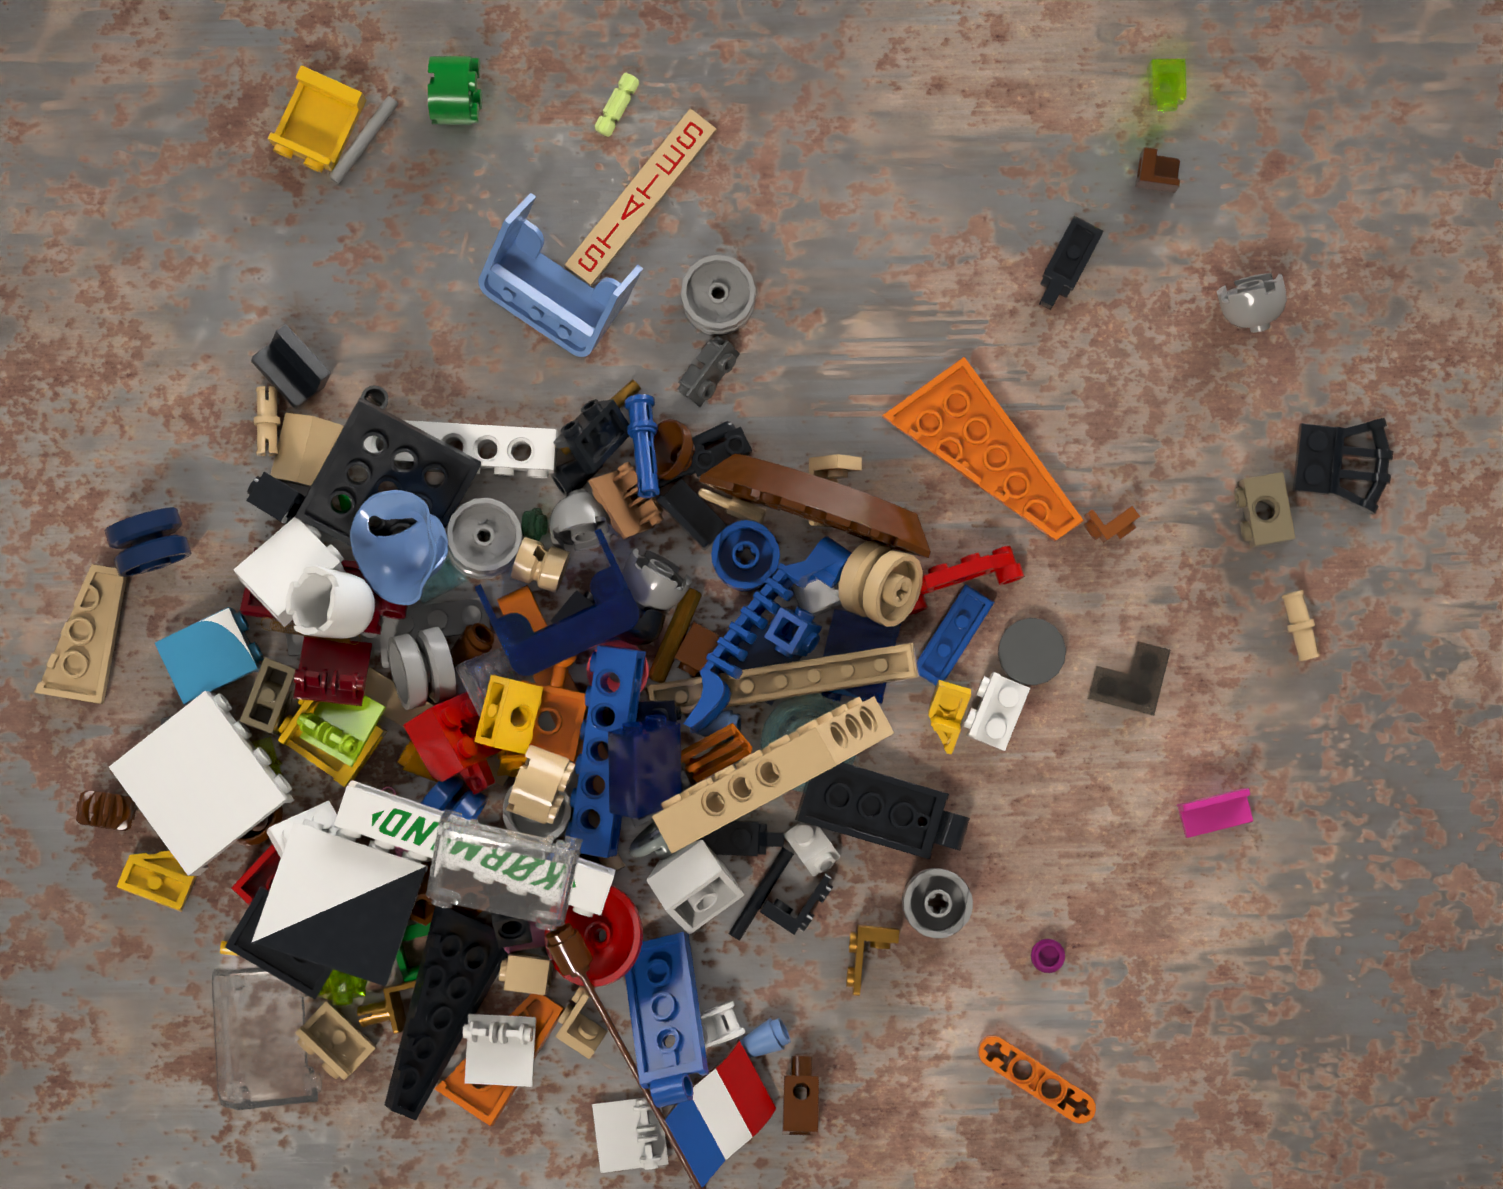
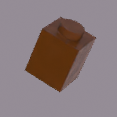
(695, 649)

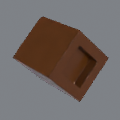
(1157, 171)

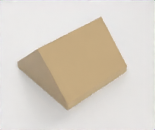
(303, 448)

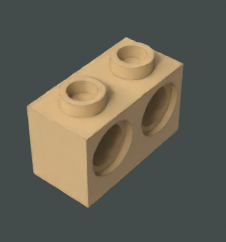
(526, 973)

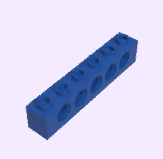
(629, 667)

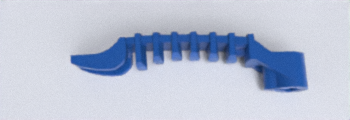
(822, 564)

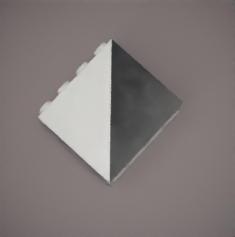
(340, 902)

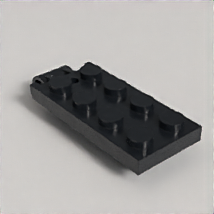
(881, 810)

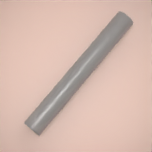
(363, 139)

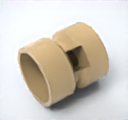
(540, 565)

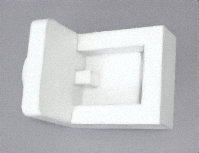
(812, 847)

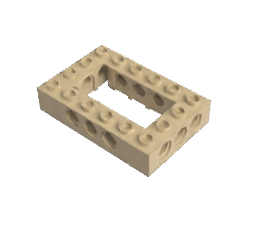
(771, 771)

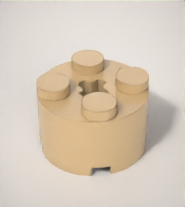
(538, 785)

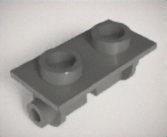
(718, 359)

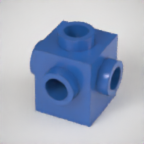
(794, 632)

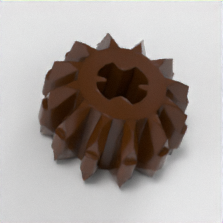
(105, 810)

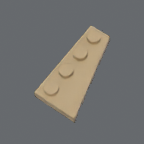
(87, 641)

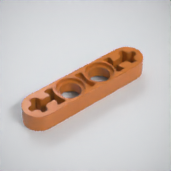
(1037, 1077)

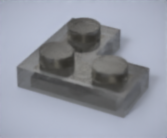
(1137, 689)

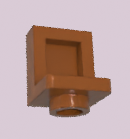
(1120, 525)

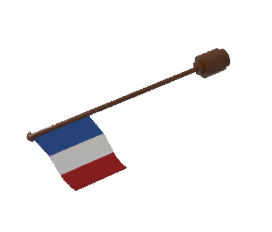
(726, 1104)

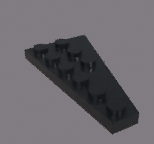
(451, 982)

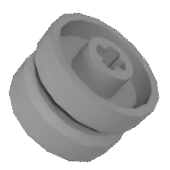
(718, 315)
(479, 558)
(422, 668)

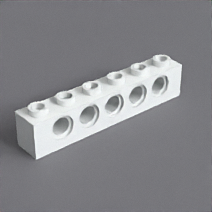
(473, 436)

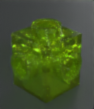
(342, 988)

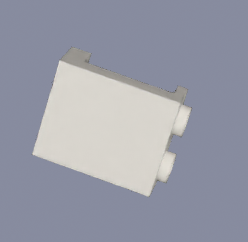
(281, 561)

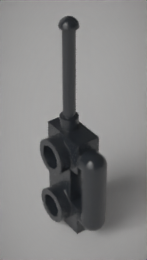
(706, 459)

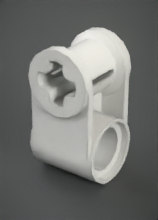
(817, 597)
(713, 1025)

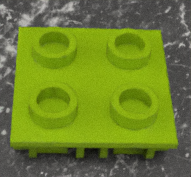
(341, 728)

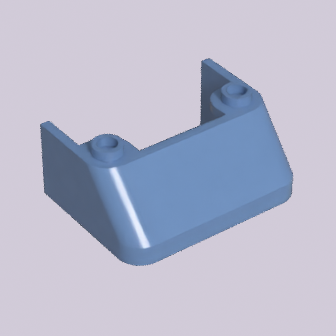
(547, 293)

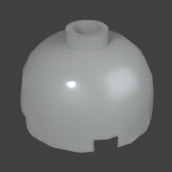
(1254, 301)
(576, 520)
(654, 581)

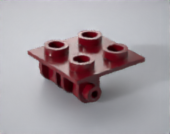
(332, 671)

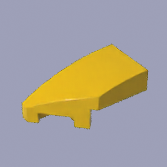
(947, 711)

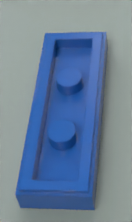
(953, 635)

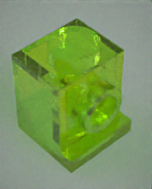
(1171, 73)

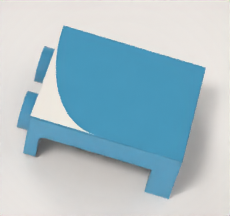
(209, 654)

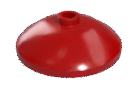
(622, 944)

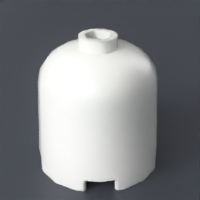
(330, 603)

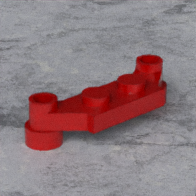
(972, 566)

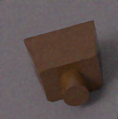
(800, 1116)

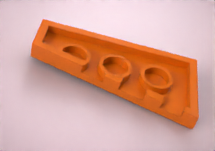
(489, 1100)

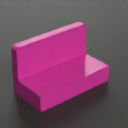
(1215, 812)

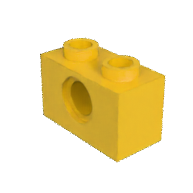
(497, 726)

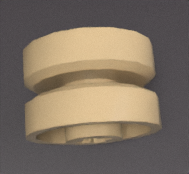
(880, 583)

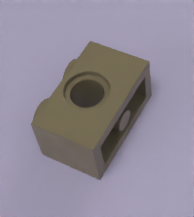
(1272, 491)
(270, 696)

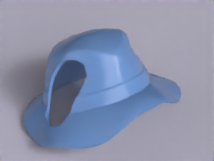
(403, 561)

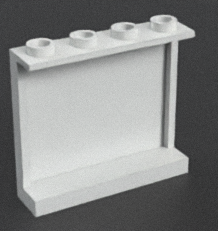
(201, 781)

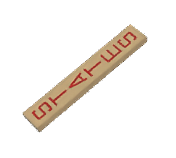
(640, 197)

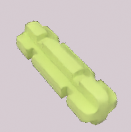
(616, 104)

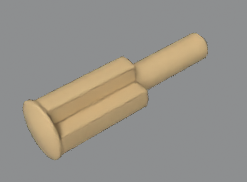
(736, 506)

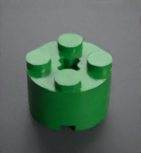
(453, 90)

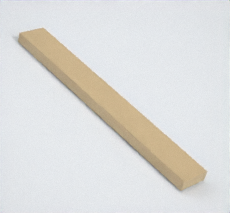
(799, 677)

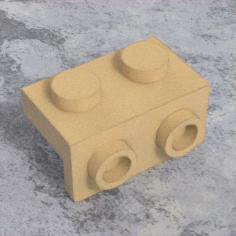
(334, 1041)

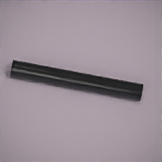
(761, 893)

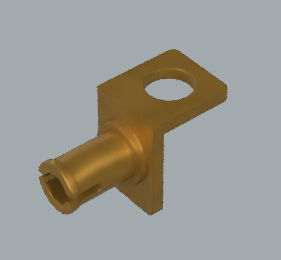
(387, 1010)

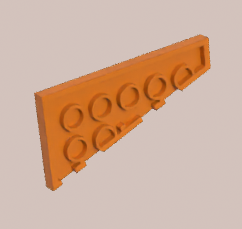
(972, 434)

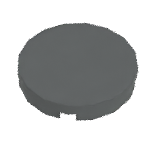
(1031, 651)

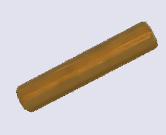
(674, 636)

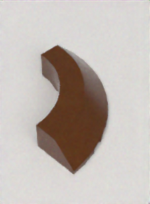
(819, 502)

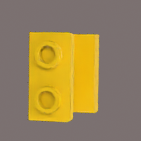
(317, 120)
(337, 769)

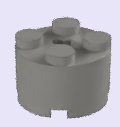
(948, 918)

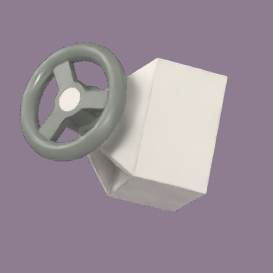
(689, 882)

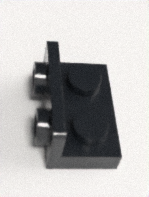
(594, 434)

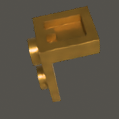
(879, 938)

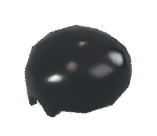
(646, 629)

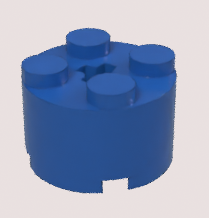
(733, 541)

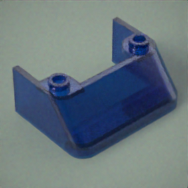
(608, 618)

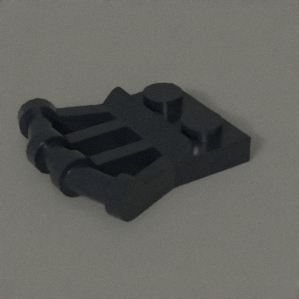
(1320, 462)

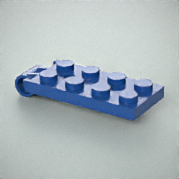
(661, 1005)

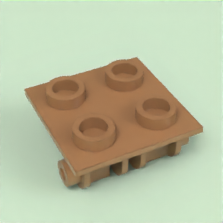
(622, 505)

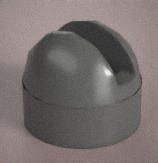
(378, 394)

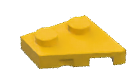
(157, 879)

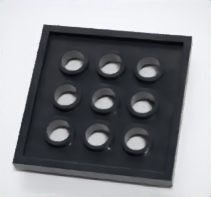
(397, 437)

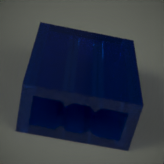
(643, 766)

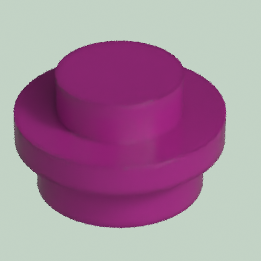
(1047, 955)

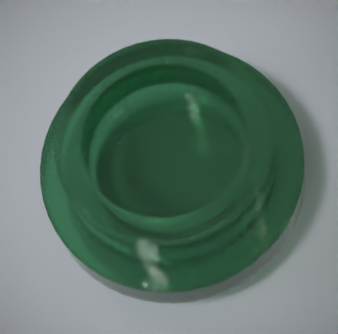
(534, 524)

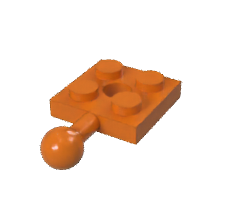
(570, 710)

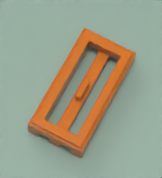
(720, 763)

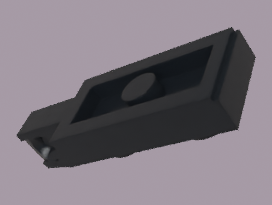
(1069, 260)
(742, 839)

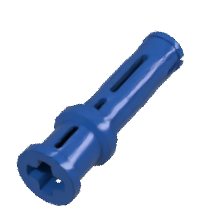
(642, 431)

